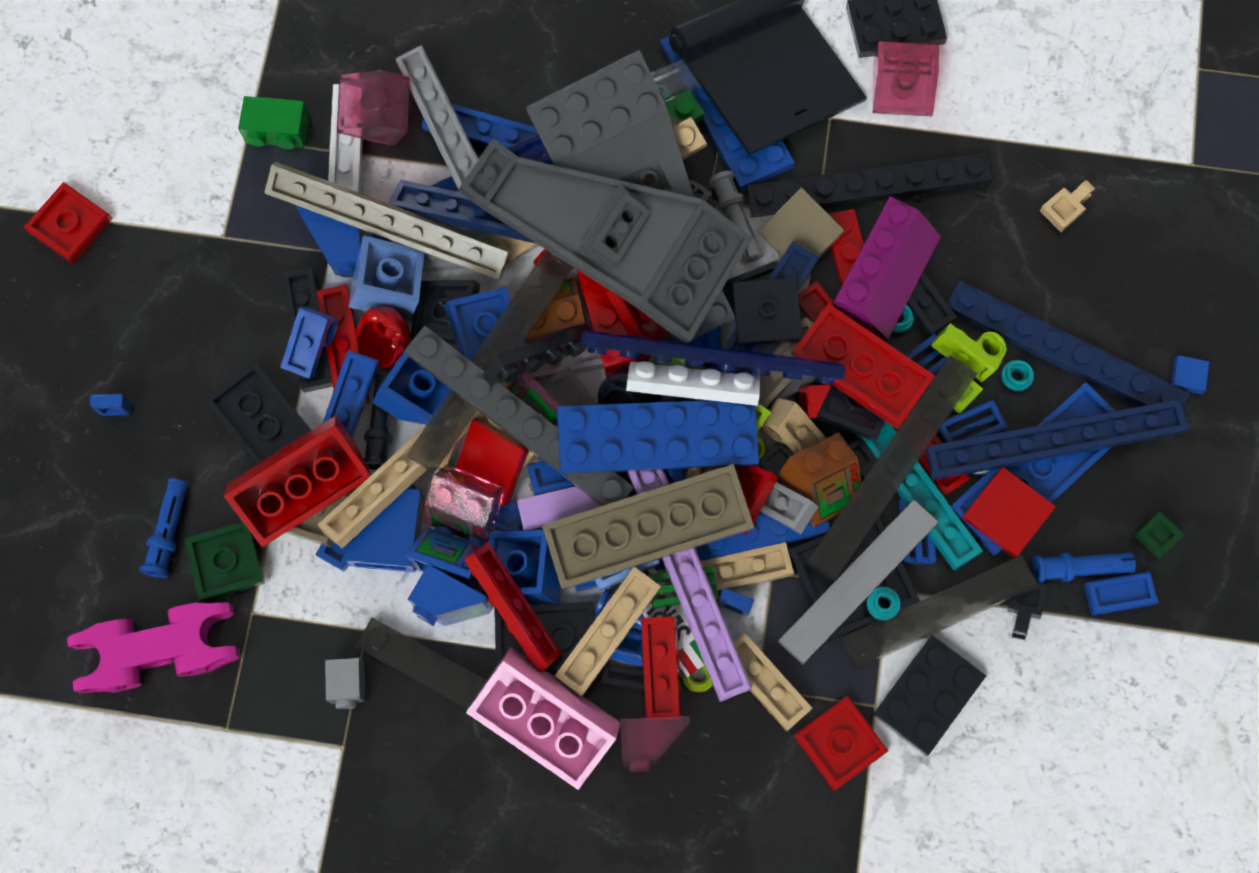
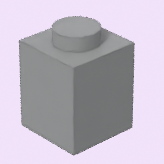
(345, 682)

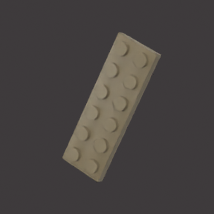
(648, 527)

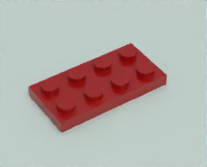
(874, 370)

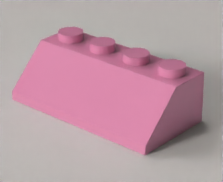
(544, 718)

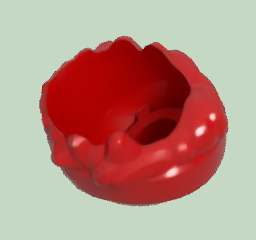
(383, 335)

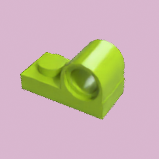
(979, 355)

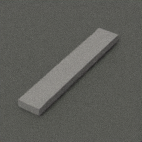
(438, 113)
(858, 582)

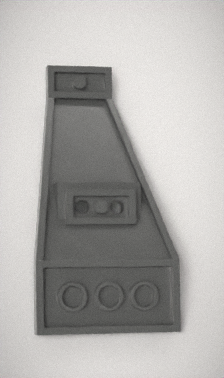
(620, 131)
(662, 261)

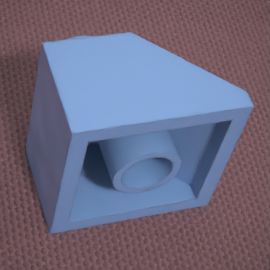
(387, 276)

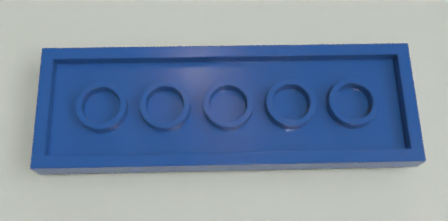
(746, 168)
(656, 436)
(1045, 476)

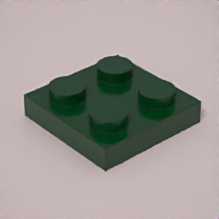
(224, 561)

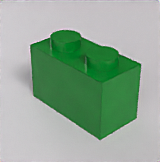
(274, 122)

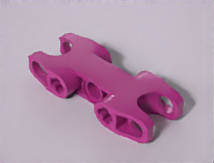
(128, 652)

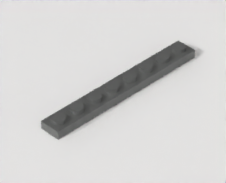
(507, 412)

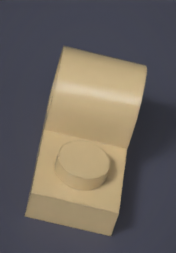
(791, 426)

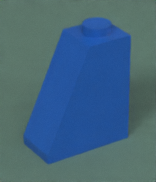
(335, 239)
(390, 535)

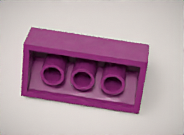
(887, 268)

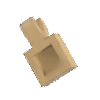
(1067, 206)

